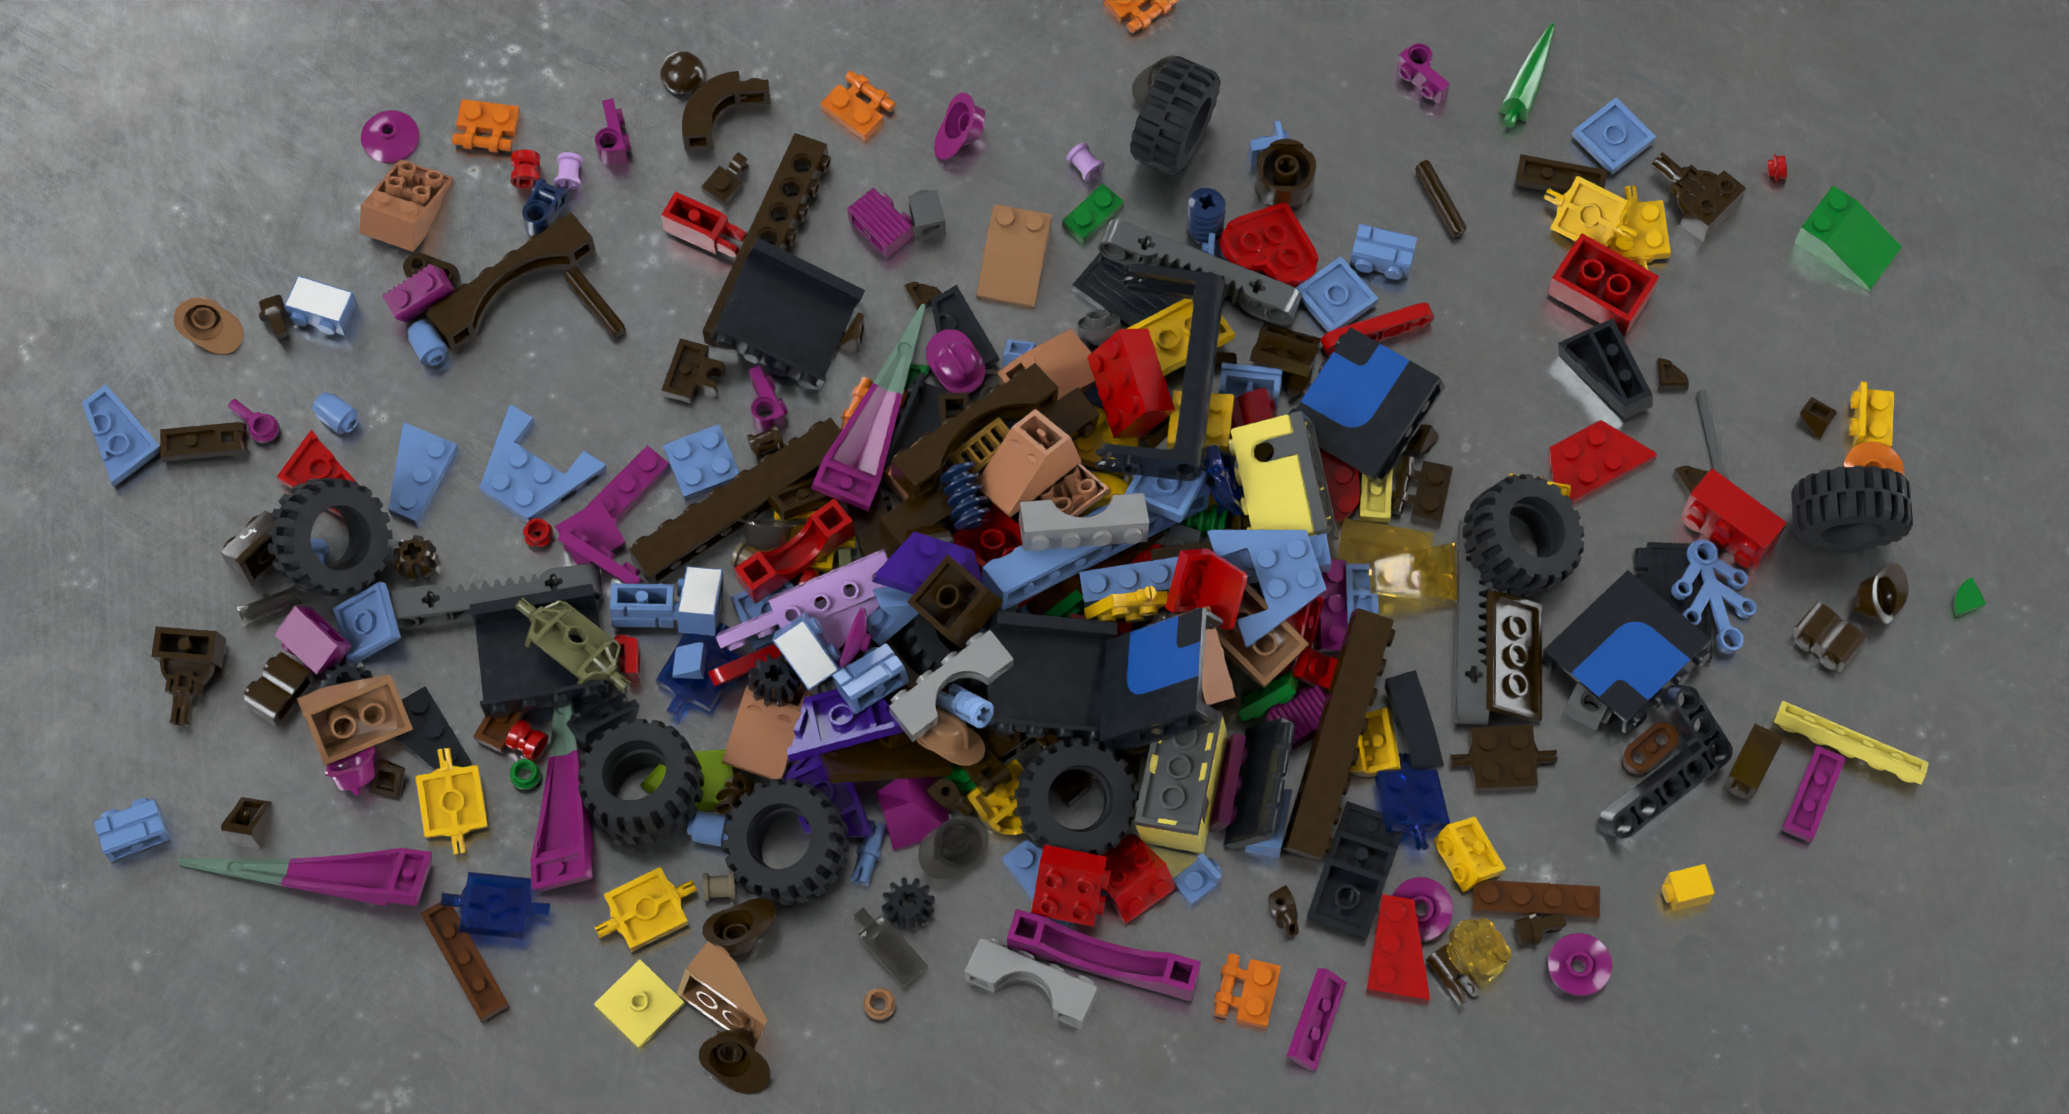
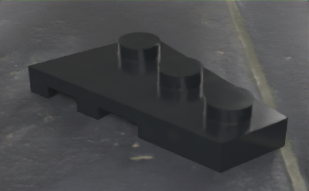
(954, 313)
(430, 732)

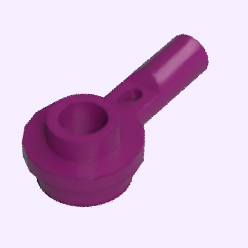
(262, 427)

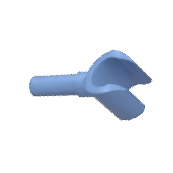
(320, 549)

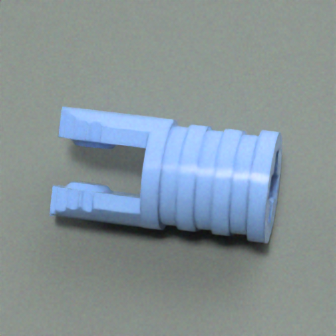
(966, 706)

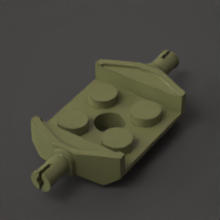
(587, 660)

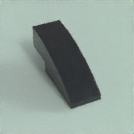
(1414, 721)

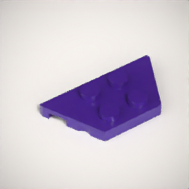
(918, 559)
(831, 724)
(842, 795)

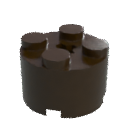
(1285, 173)

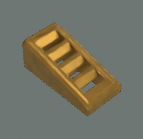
(986, 433)

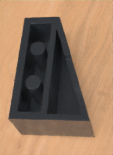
(1608, 367)

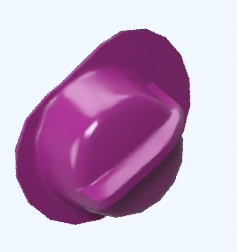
(960, 126)
(955, 361)
(353, 771)

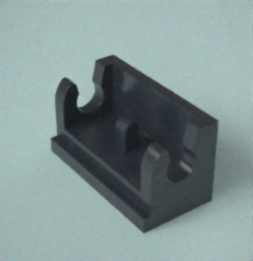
(604, 716)

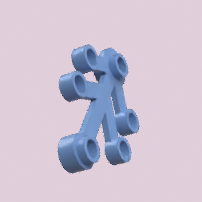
(1714, 592)

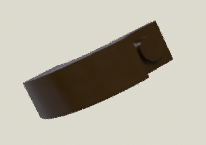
(713, 99)

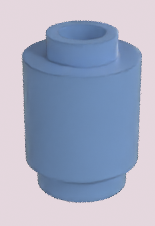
(427, 343)
(335, 412)
(707, 828)

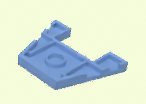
(525, 481)
(1283, 569)

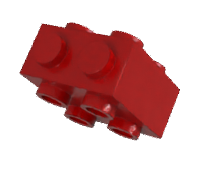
(1070, 885)

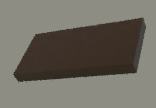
(1514, 656)
(875, 762)

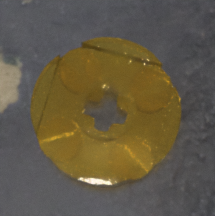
(1488, 939)

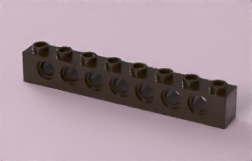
(801, 153)

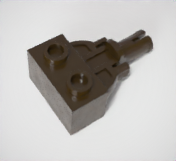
(1701, 195)
(187, 664)

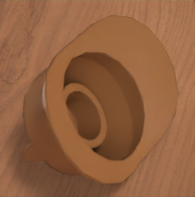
(208, 325)
(953, 740)

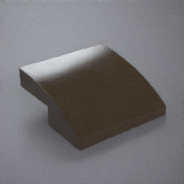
(1285, 349)

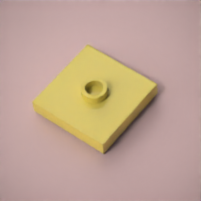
(639, 1004)

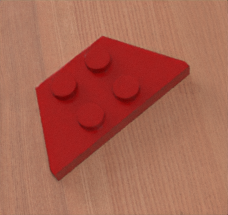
(1596, 459)

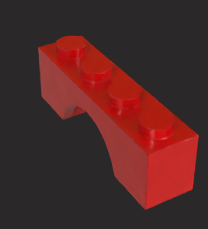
(772, 569)

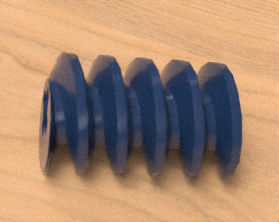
(1205, 214)
(964, 497)

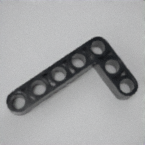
(1675, 770)

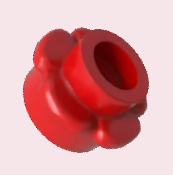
(1778, 167)
(534, 526)

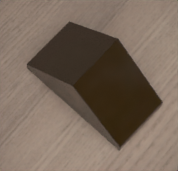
(247, 822)

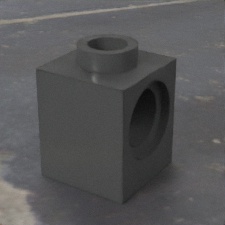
(927, 214)
(1577, 711)

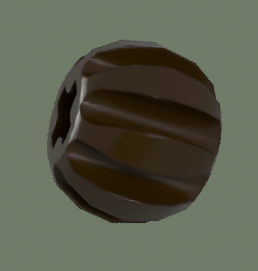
(416, 567)

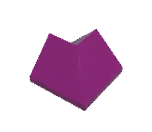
(909, 811)

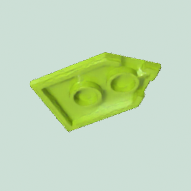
(714, 774)

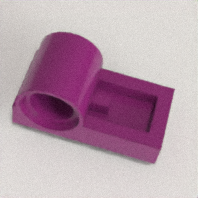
(1422, 75)
(612, 135)
(766, 401)

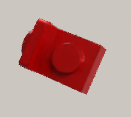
(630, 657)
(1314, 668)

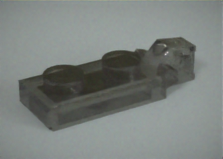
(890, 948)

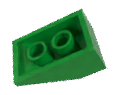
(1848, 239)

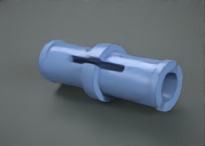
(868, 854)

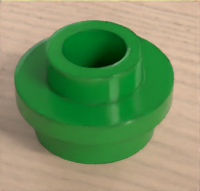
(522, 766)

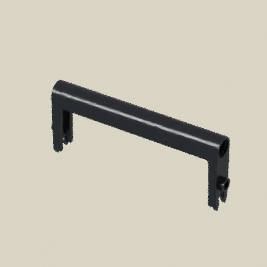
(1186, 457)

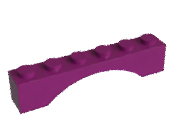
(1142, 968)

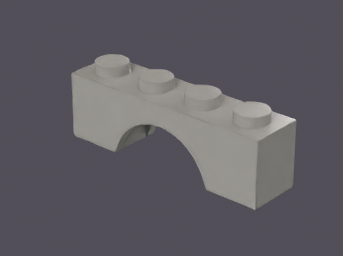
(1049, 528)
(982, 660)
(994, 965)

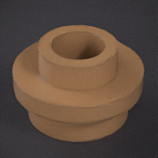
(879, 994)

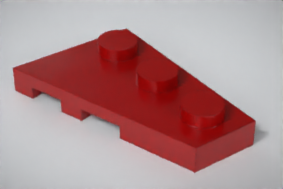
(310, 462)
(1397, 951)

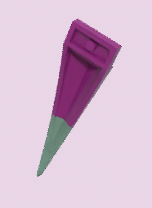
(858, 455)
(564, 830)
(365, 877)

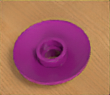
(393, 146)
(857, 639)
(1437, 900)
(1584, 950)

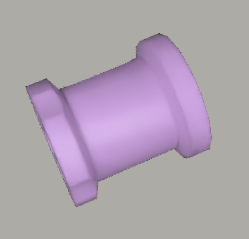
(1085, 162)
(568, 172)

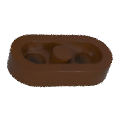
(1649, 749)

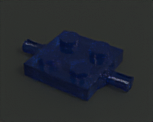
(1227, 489)
(696, 690)
(1412, 801)
(495, 905)

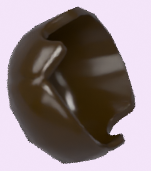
(682, 72)

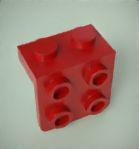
(1205, 581)
(1136, 877)

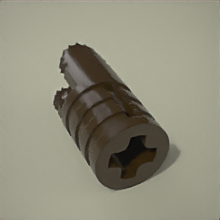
(1451, 978)

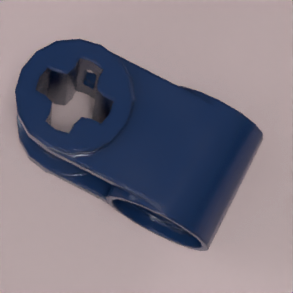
(544, 202)

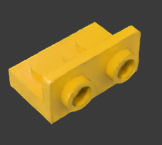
(1872, 415)
(1468, 853)

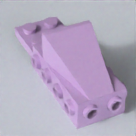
(834, 612)

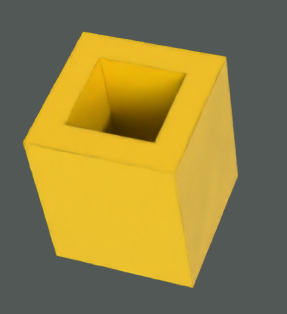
(1688, 887)

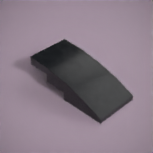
(1355, 871)

